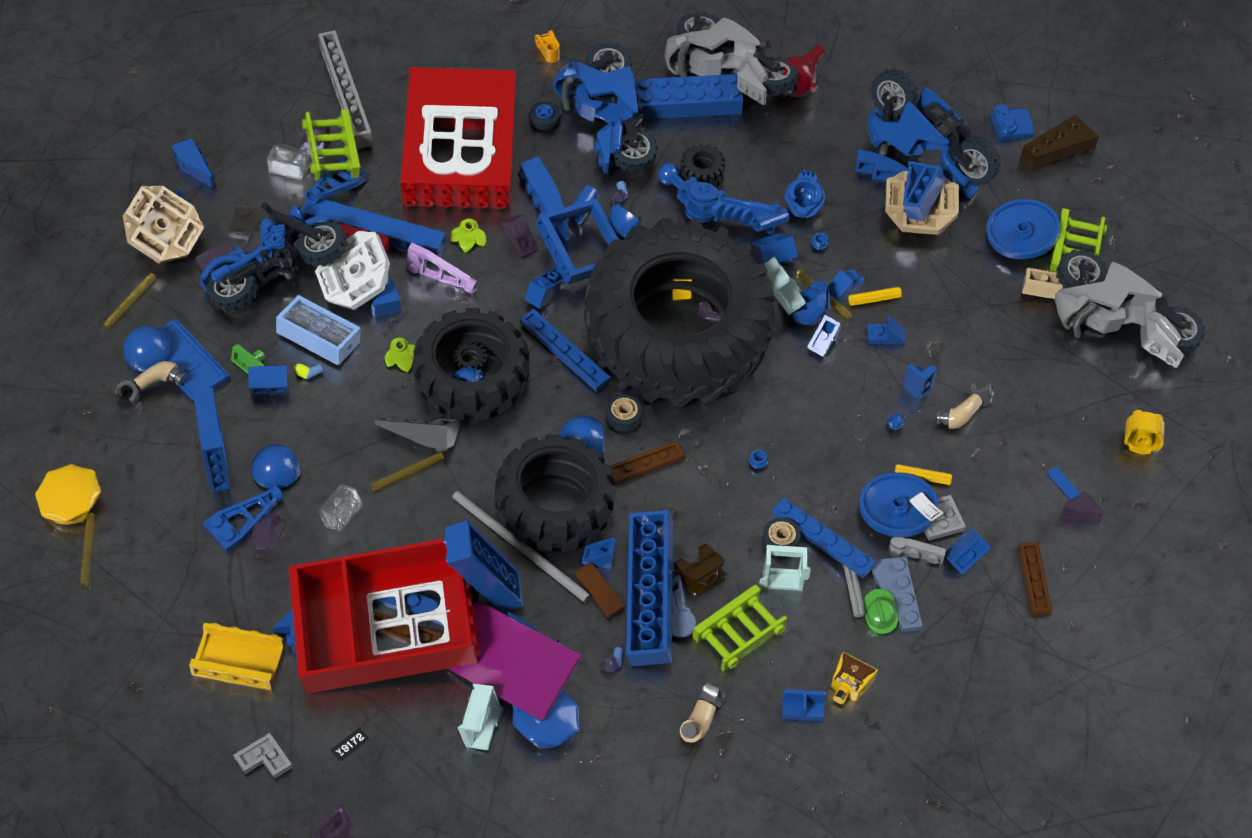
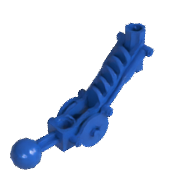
(707, 203)

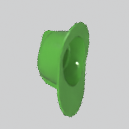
(880, 611)

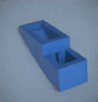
(878, 165)

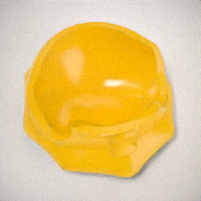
(68, 494)

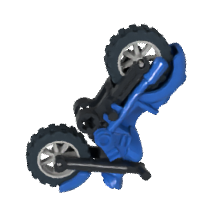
(273, 256)

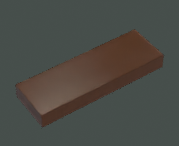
(599, 590)

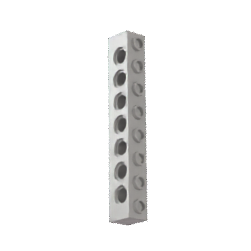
(345, 87)

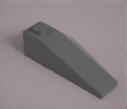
(432, 434)

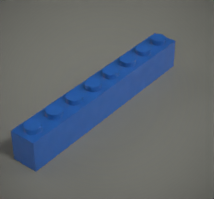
(399, 232)

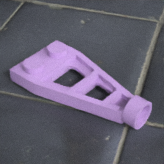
(417, 260)

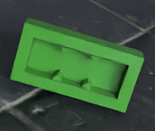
(244, 359)

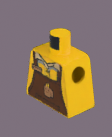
(851, 678)

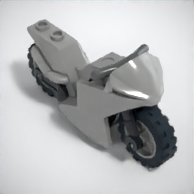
(725, 47)
(1120, 300)

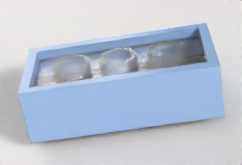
(318, 330)

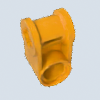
(548, 46)

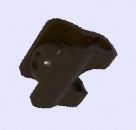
(703, 574)

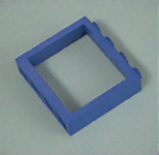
(555, 246)
(211, 439)

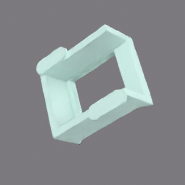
(784, 288)
(785, 578)
(481, 717)

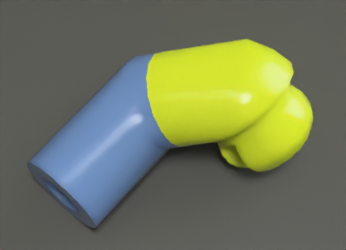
(307, 372)

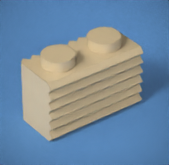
(1041, 283)

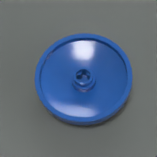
(1023, 229)
(888, 508)

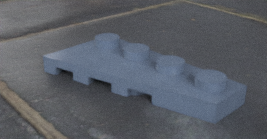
(895, 577)

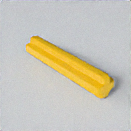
(874, 296)
(924, 474)

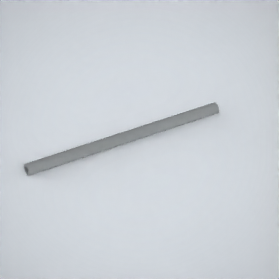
(524, 549)

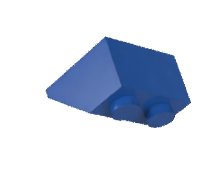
(777, 245)

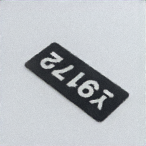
(349, 744)

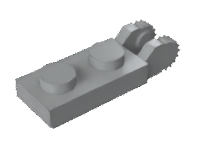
(917, 549)

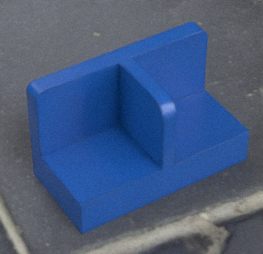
(268, 379)
(919, 381)
(967, 550)
(803, 705)

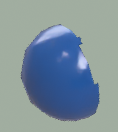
(622, 220)
(146, 347)
(585, 429)
(275, 466)

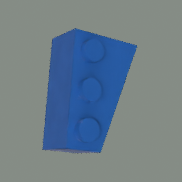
(922, 189)

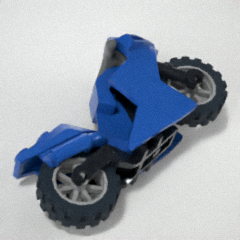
(609, 96)
(929, 127)

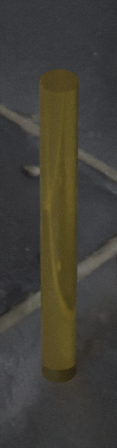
(129, 300)
(839, 307)
(406, 471)
(87, 549)

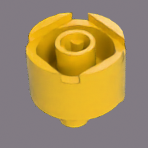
(1144, 432)

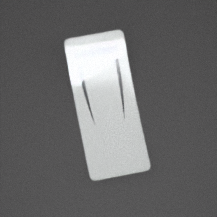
(926, 507)

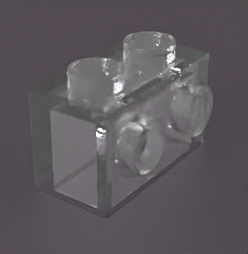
(340, 507)

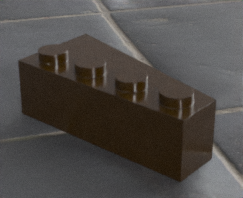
(1058, 143)

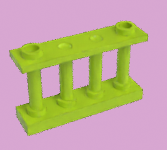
(345, 136)
(1066, 222)
(736, 609)

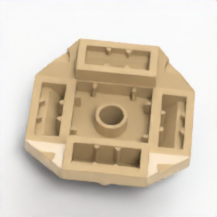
(940, 216)
(177, 217)

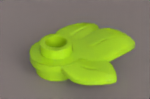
(468, 237)
(402, 357)

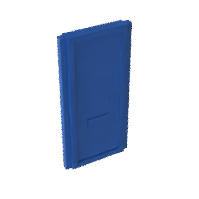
(193, 360)

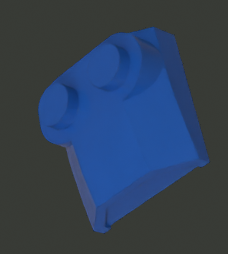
(1011, 122)

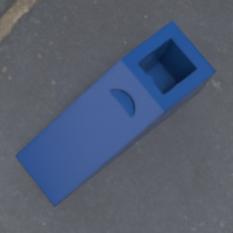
(190, 161)
(545, 288)

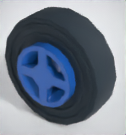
(544, 115)

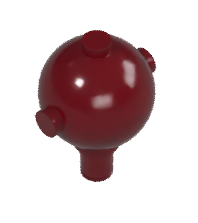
(806, 72)

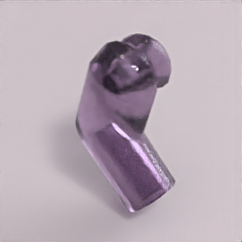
(707, 312)

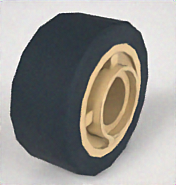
(624, 421)
(781, 527)

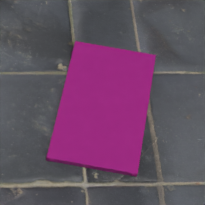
(518, 662)

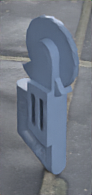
(682, 619)

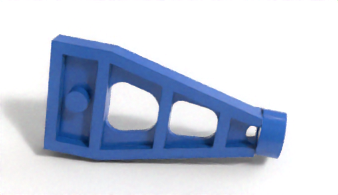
(322, 193)
(225, 533)

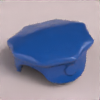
(557, 727)

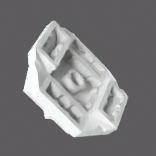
(357, 274)

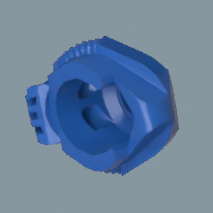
(805, 195)
(816, 305)

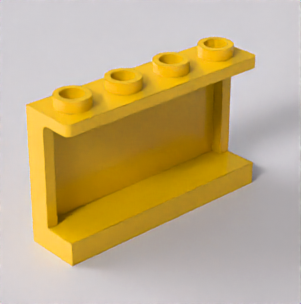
(238, 656)

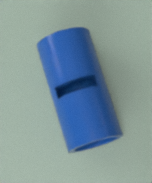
(587, 193)

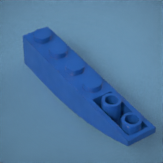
(544, 193)

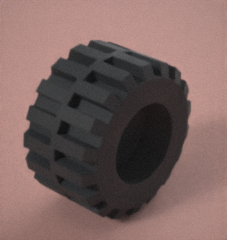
(703, 157)

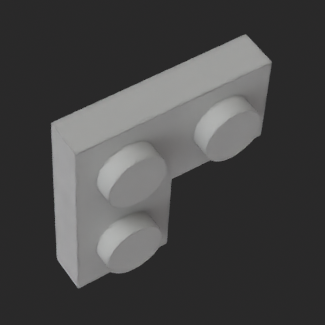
(947, 523)
(263, 751)

